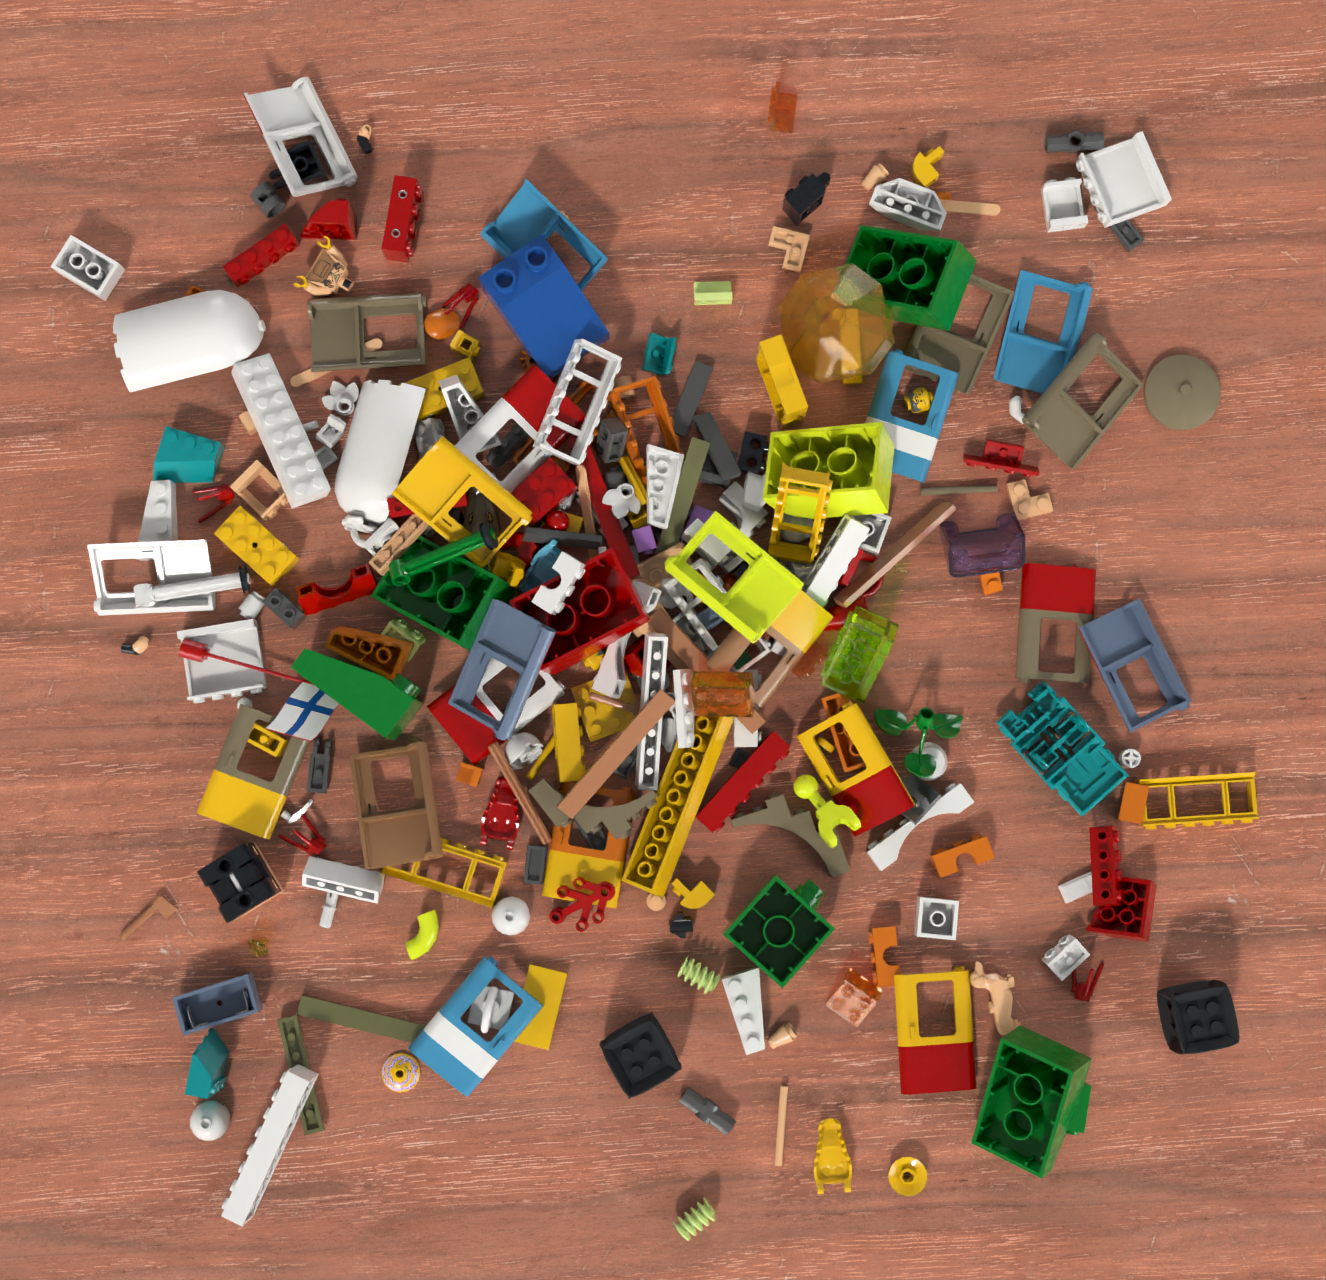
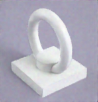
(378, 539)
(491, 1008)

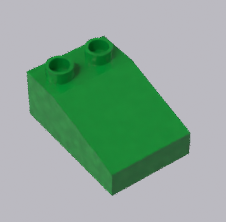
(446, 597)
(371, 697)
(1030, 1100)

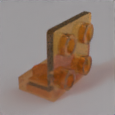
(781, 110)
(814, 655)
(854, 998)

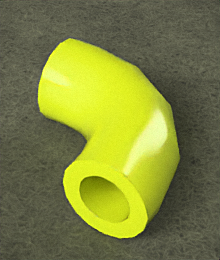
(426, 936)

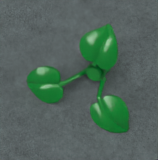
(945, 726)

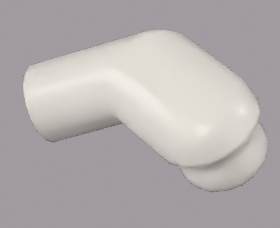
(1015, 408)

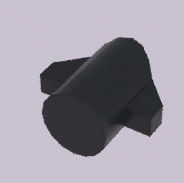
(680, 925)

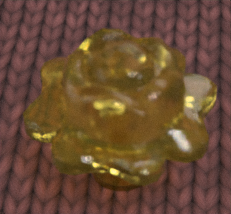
(258, 947)

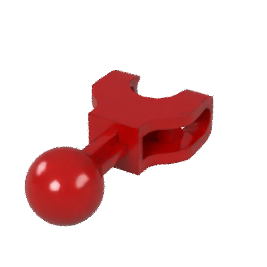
(554, 520)

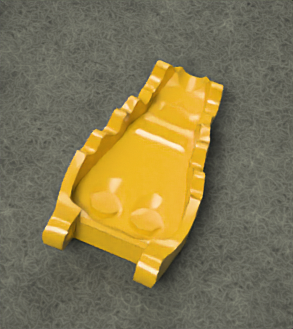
(831, 1161)

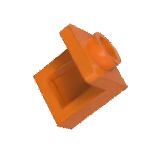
(990, 583)

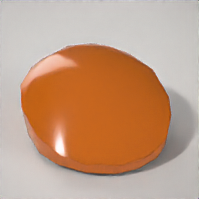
(440, 325)

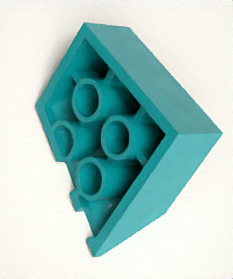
(187, 458)
(207, 1067)

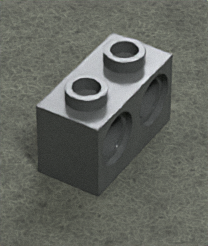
(611, 439)
(284, 608)

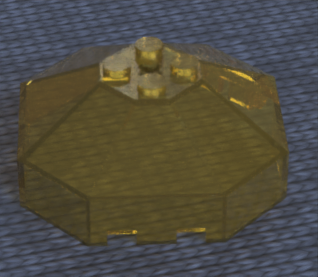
(857, 328)

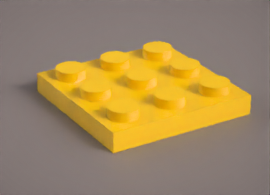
(599, 718)

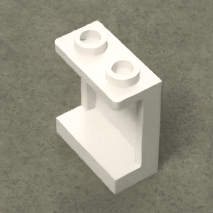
(1063, 205)

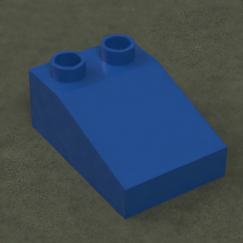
(542, 305)

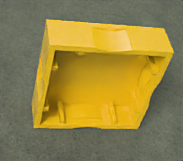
(781, 381)

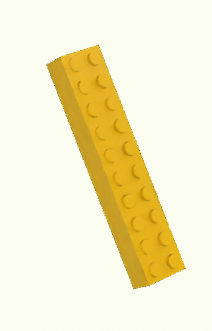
(676, 806)

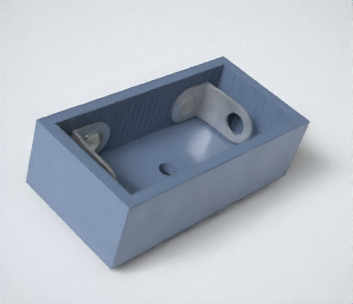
(200, 1007)

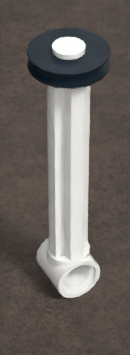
(147, 594)

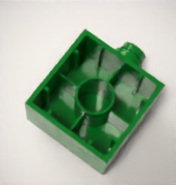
(780, 928)

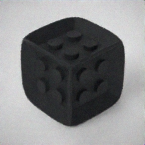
(1198, 1017)
(640, 1055)

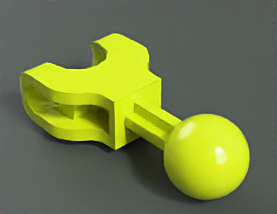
(827, 813)

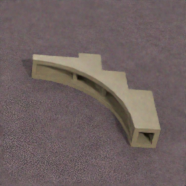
(589, 817)
(801, 825)

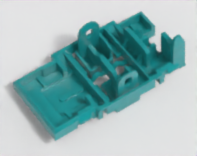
(1086, 774)

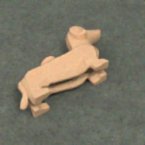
(1000, 997)

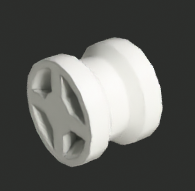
(1133, 758)

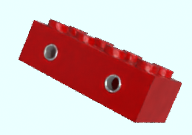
(402, 218)

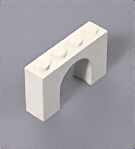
(712, 548)

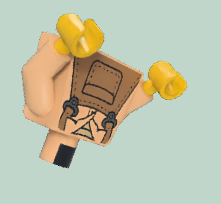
(327, 273)

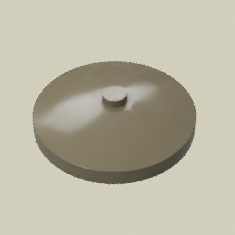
(1181, 392)

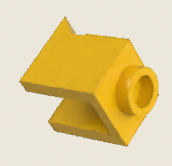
(474, 349)

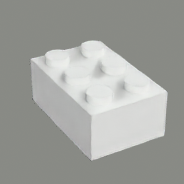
(88, 268)

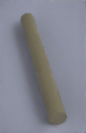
(958, 490)

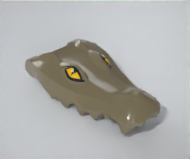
(479, 510)

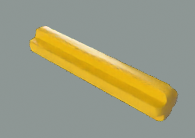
(634, 479)

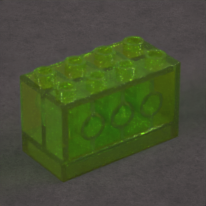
(858, 654)

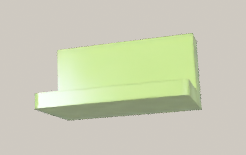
(712, 293)

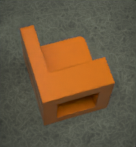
(469, 774)

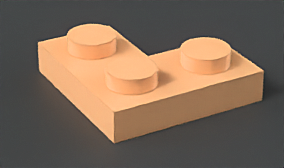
(794, 243)
(1023, 504)

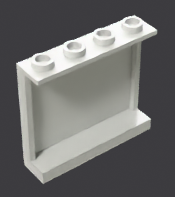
(1123, 180)
(219, 678)

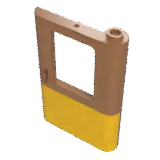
(794, 629)

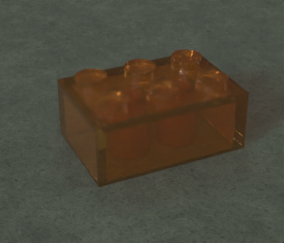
(723, 694)

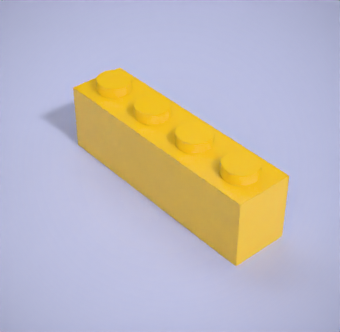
(567, 742)

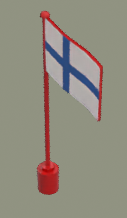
(303, 712)

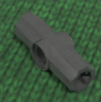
(1085, 141)
(707, 1111)

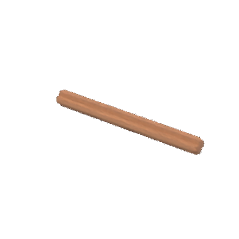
(519, 792)

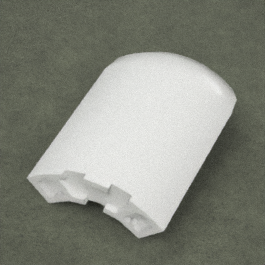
(185, 338)
(376, 449)

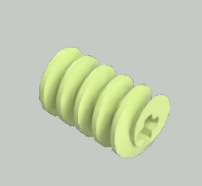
(698, 975)
(695, 1219)

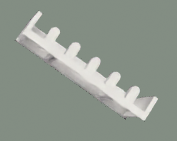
(598, 403)
(705, 567)

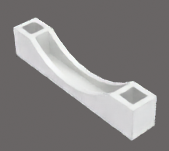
(611, 674)
(887, 850)

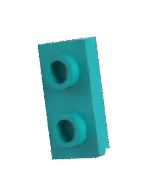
(659, 354)

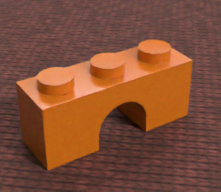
(945, 859)
(882, 938)

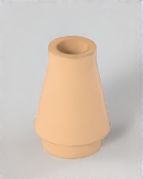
(875, 176)
(783, 1035)

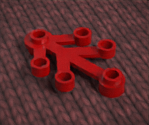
(585, 902)

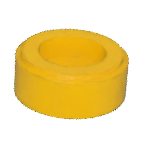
(823, 743)

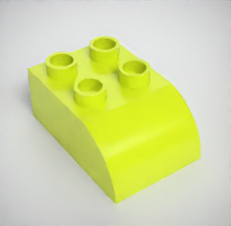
(857, 462)

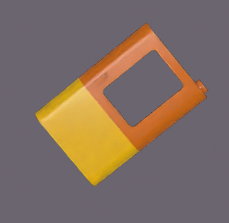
(569, 861)

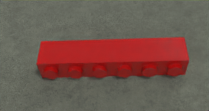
(742, 781)

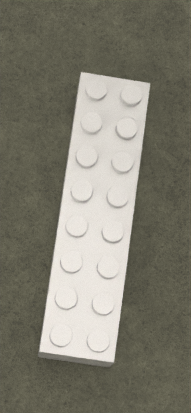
(280, 430)
(269, 1144)

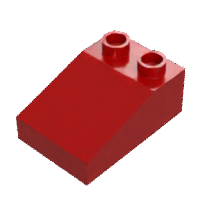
(593, 616)

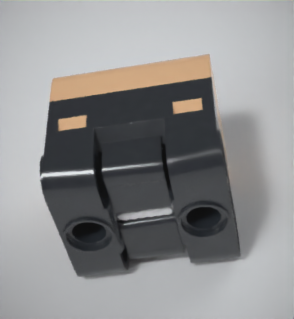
(240, 881)

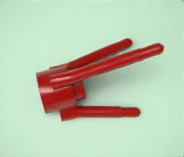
(466, 294)
(223, 493)
(315, 846)
(1085, 991)

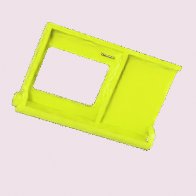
(755, 597)

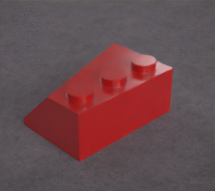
(332, 220)
(1133, 917)

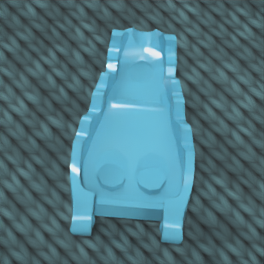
(541, 567)

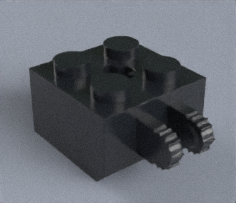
(306, 156)
(806, 197)

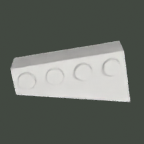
(463, 409)
(160, 514)
(745, 1002)

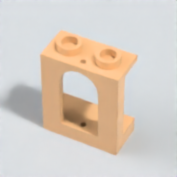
(247, 478)

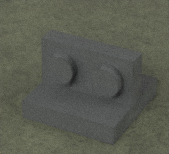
(922, 795)

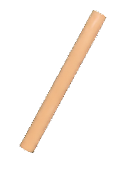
(781, 1125)

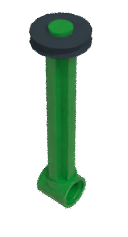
(402, 570)

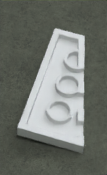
(662, 481)
(684, 707)

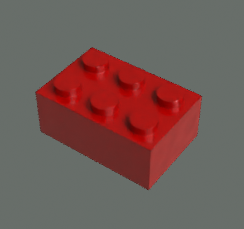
(544, 490)

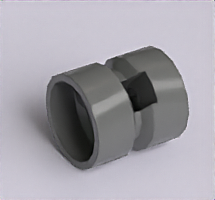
(266, 197)

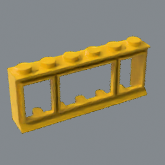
(796, 552)
(1207, 820)
(459, 849)

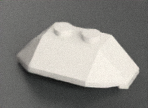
(909, 204)

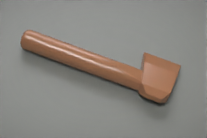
(617, 703)
(159, 903)

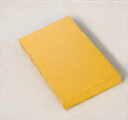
(546, 987)

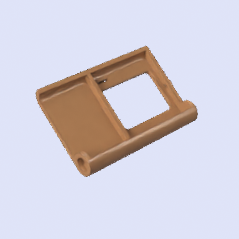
(399, 834)

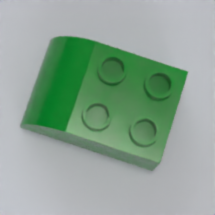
(918, 273)

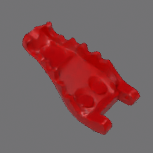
(501, 816)

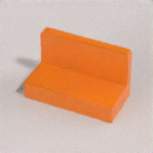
(1133, 803)

